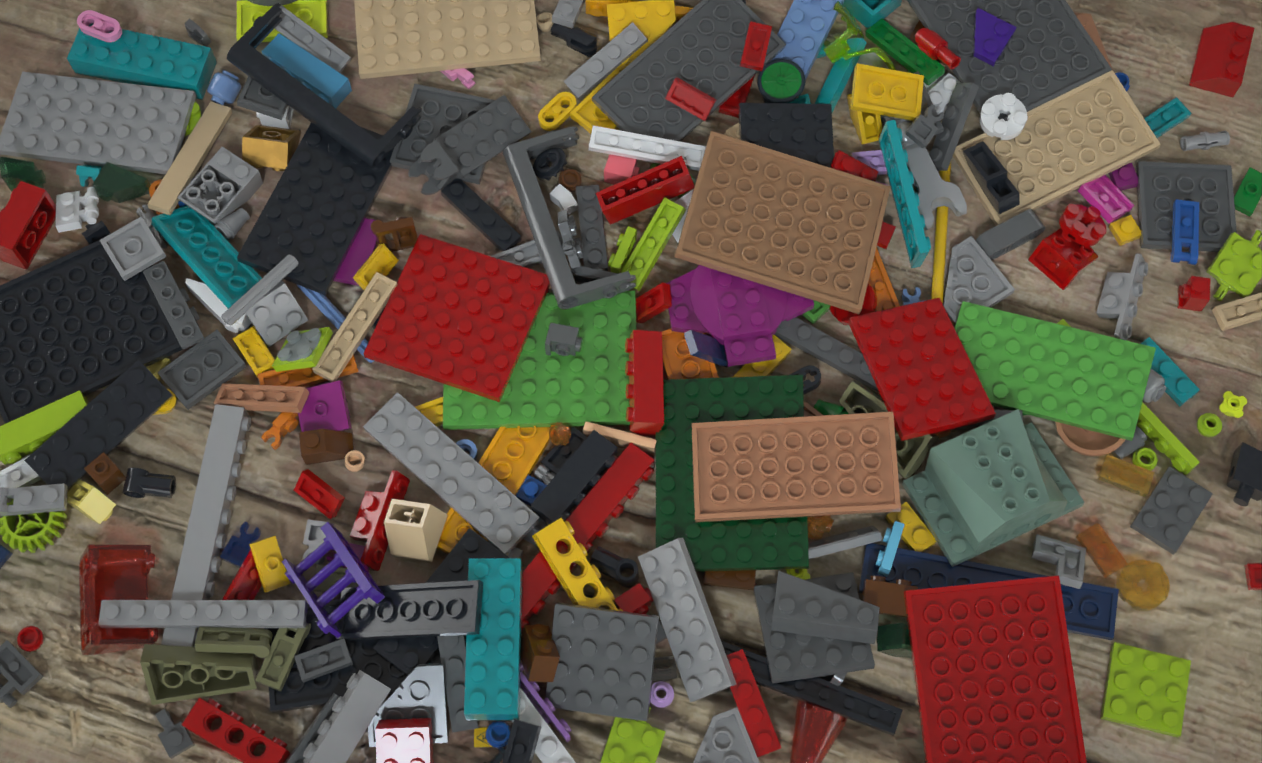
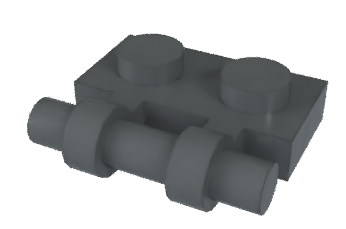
(18, 672)

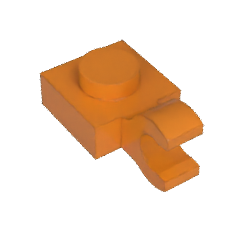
(283, 424)

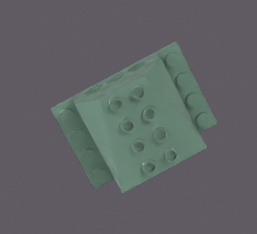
(990, 488)

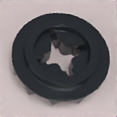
(541, 164)

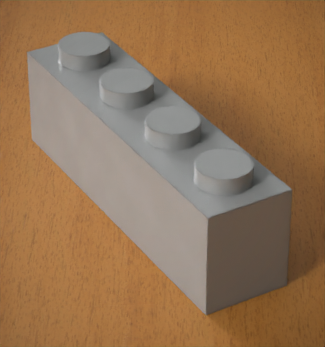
(348, 721)

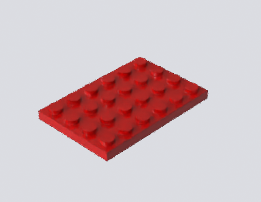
(921, 369)

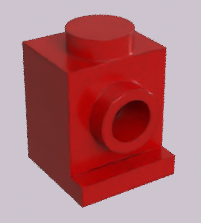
(1194, 294)
(635, 600)

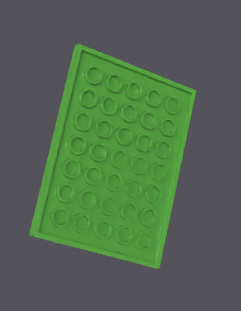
(557, 386)

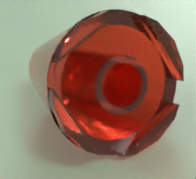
(814, 733)

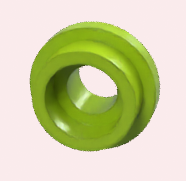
(1208, 431)
(1147, 453)

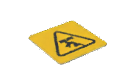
(480, 738)

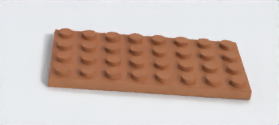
(795, 467)

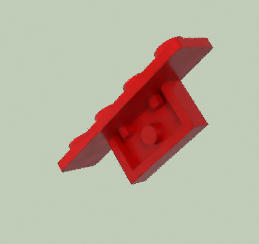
(370, 519)

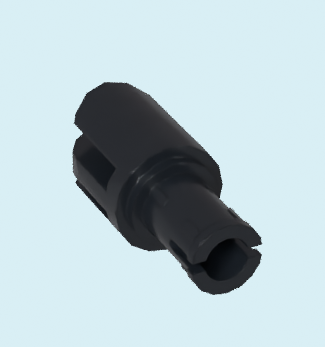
(576, 39)

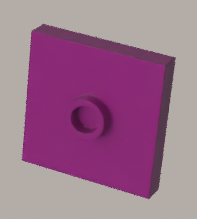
(325, 408)

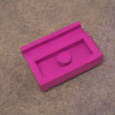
(1106, 198)

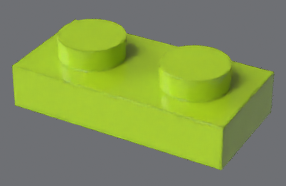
(625, 243)

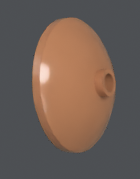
(1087, 441)

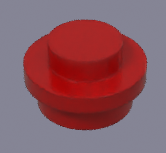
(30, 638)

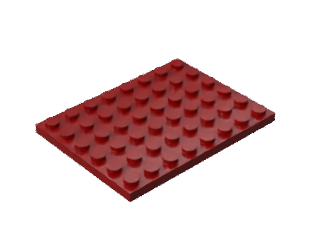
(995, 673)

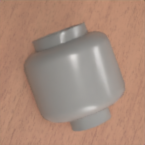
(1155, 387)

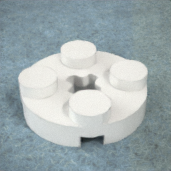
(1000, 128)

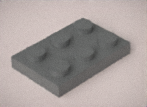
(202, 369)
(1171, 510)

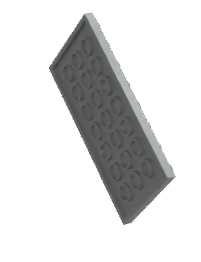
(698, 49)

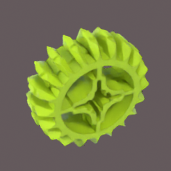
(25, 528)

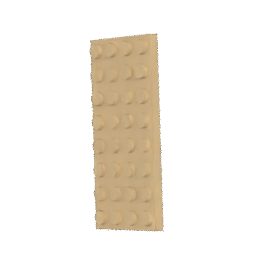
(443, 35)
(1066, 144)

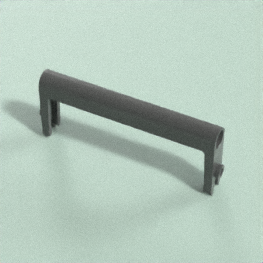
(565, 289)

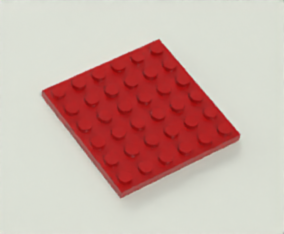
(458, 317)

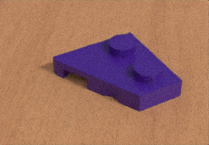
(990, 36)

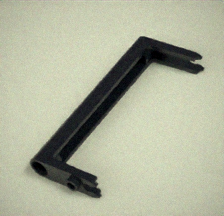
(307, 103)

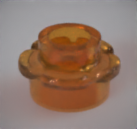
(559, 434)

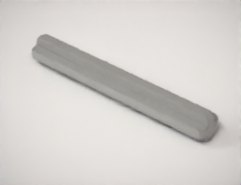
(259, 290)

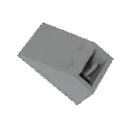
(221, 186)

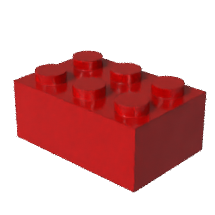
(25, 224)

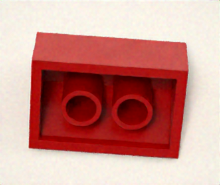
(1222, 58)

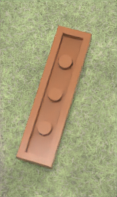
(263, 397)

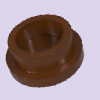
(569, 179)

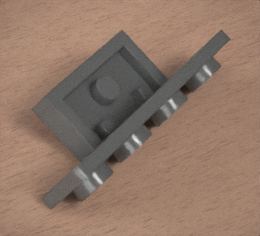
(174, 305)

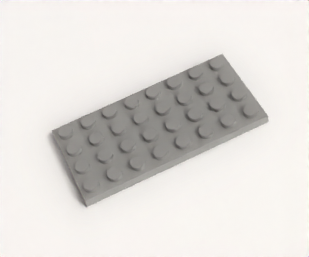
(96, 122)

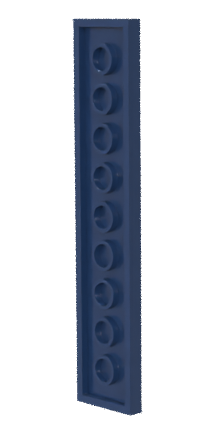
(1087, 610)

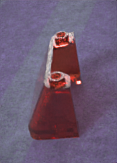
(113, 574)

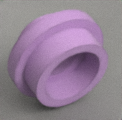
(662, 702)

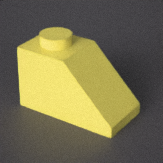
(90, 501)

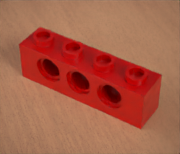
(200, 721)

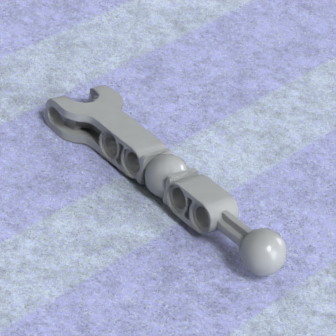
(931, 189)

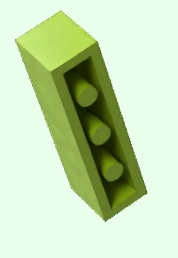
(35, 428)

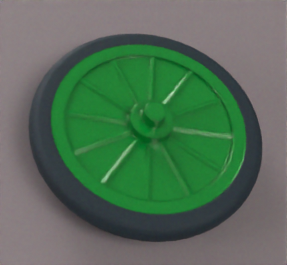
(781, 81)

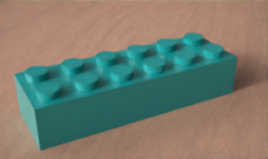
(144, 61)
(495, 653)

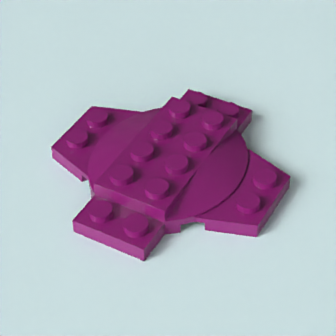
(733, 311)

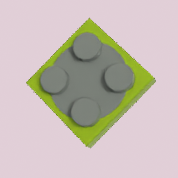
(302, 349)

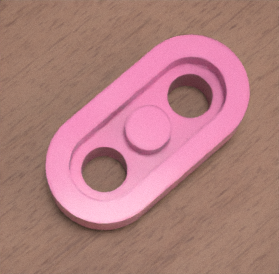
(101, 26)

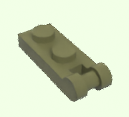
(234, 640)
(281, 657)

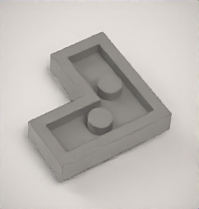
(1067, 558)

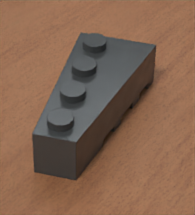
(822, 612)

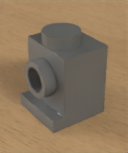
(563, 340)

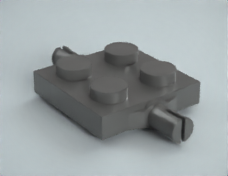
(571, 246)

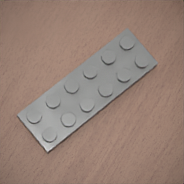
(687, 620)

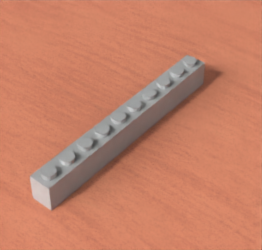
(209, 514)

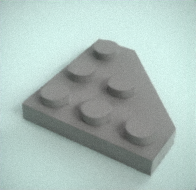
(973, 279)
(726, 741)

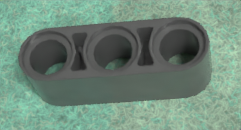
(1010, 234)

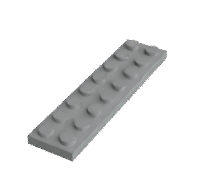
(452, 474)

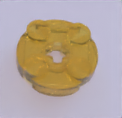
(1135, 596)

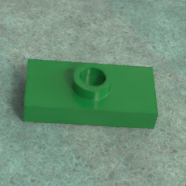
(1249, 192)

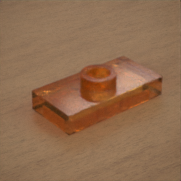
(1101, 550)

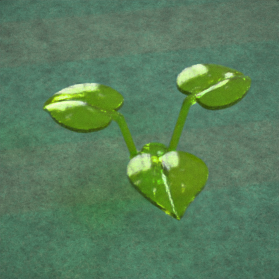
(840, 48)

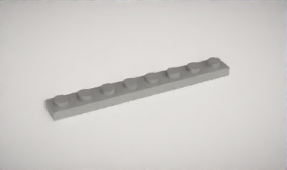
(203, 613)

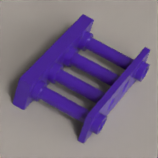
(355, 573)

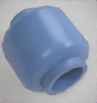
(224, 87)

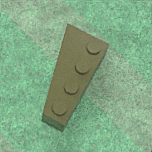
(910, 452)
(183, 674)

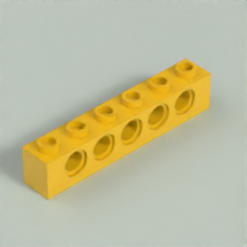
(560, 563)

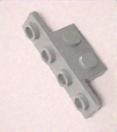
(1121, 296)

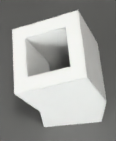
(563, 199)

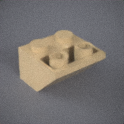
(413, 529)

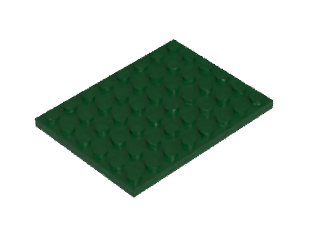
(729, 543)

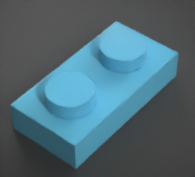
(886, 558)

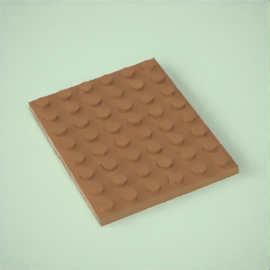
(783, 222)

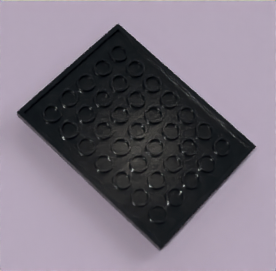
(75, 330)

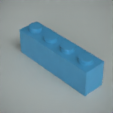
(308, 70)

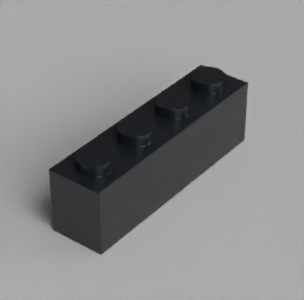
(575, 478)

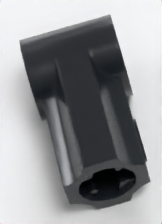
(142, 483)
(613, 565)

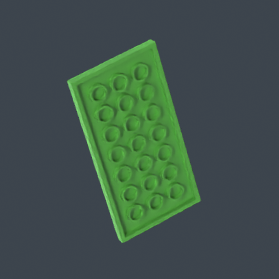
(1056, 369)

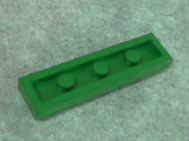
(904, 51)

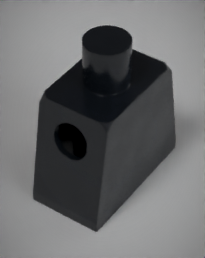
(1246, 474)

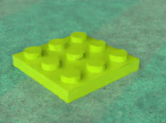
(1146, 689)

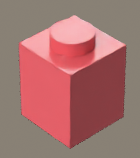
(620, 169)

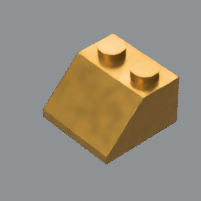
(269, 147)

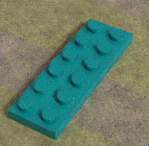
(904, 197)
(207, 253)

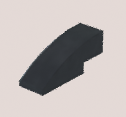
(992, 177)

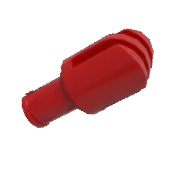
(936, 47)

